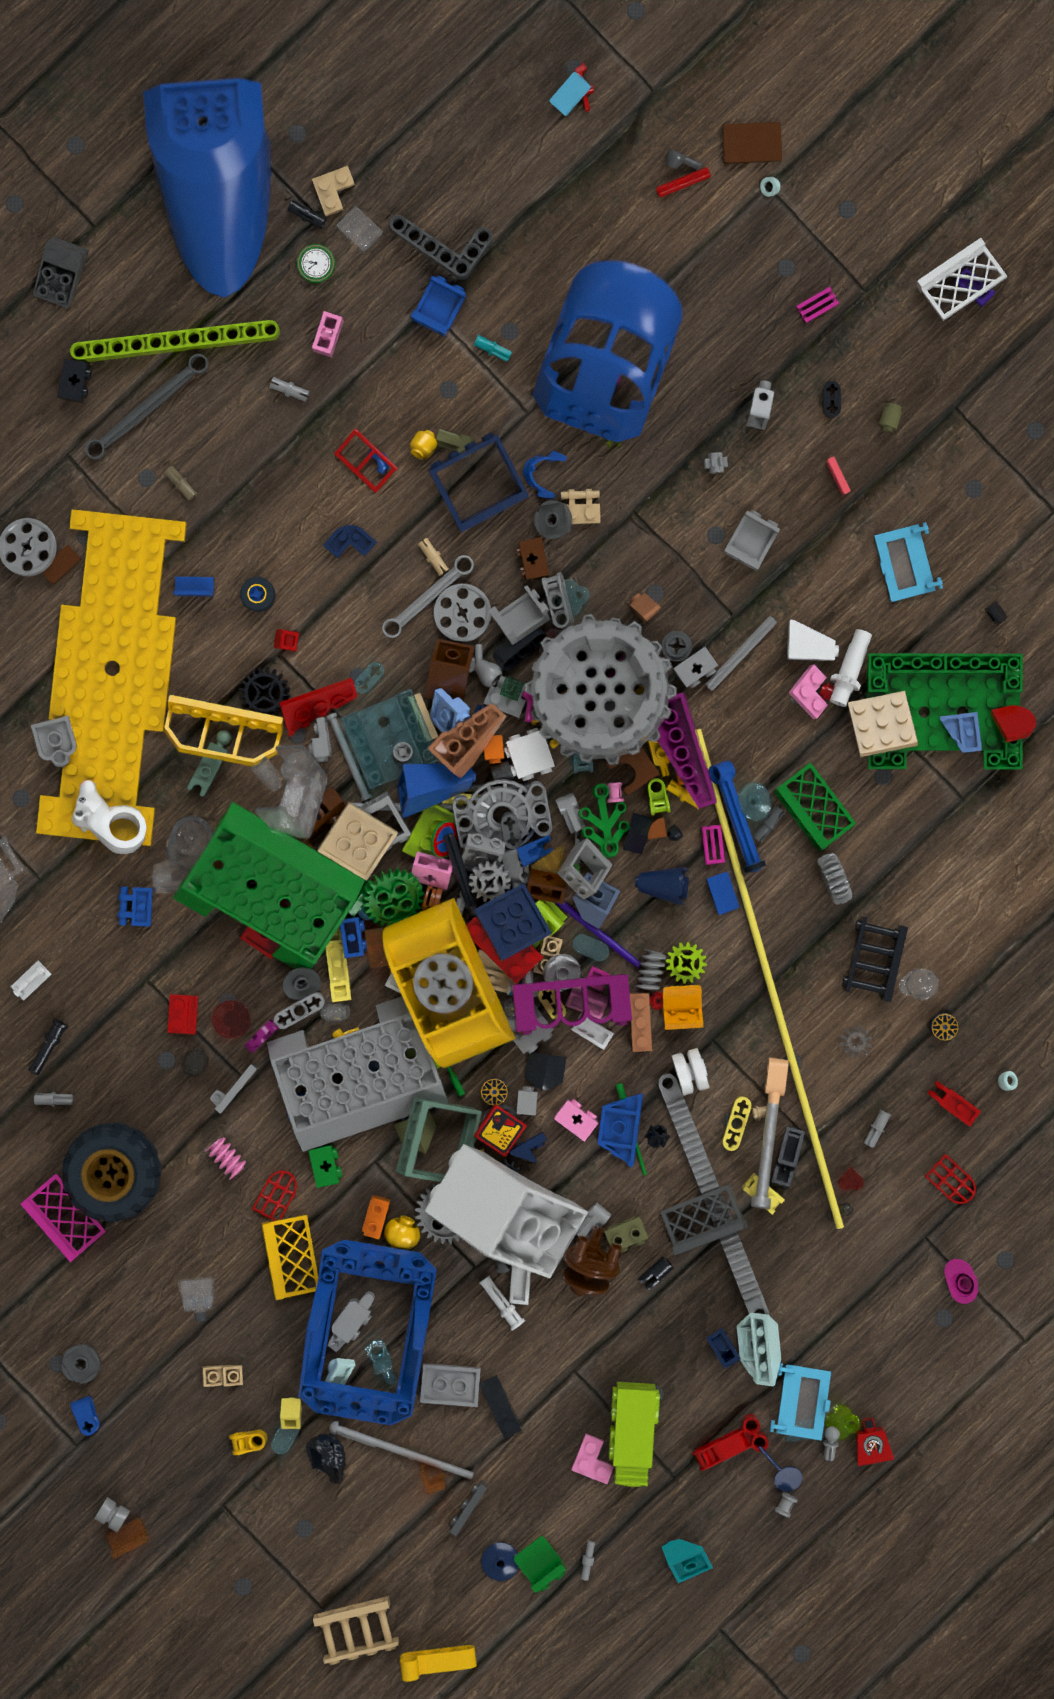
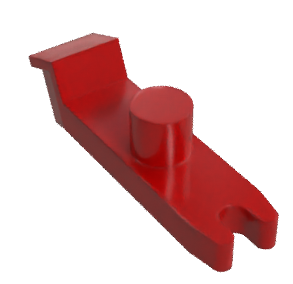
(581, 70)

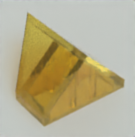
(551, 862)

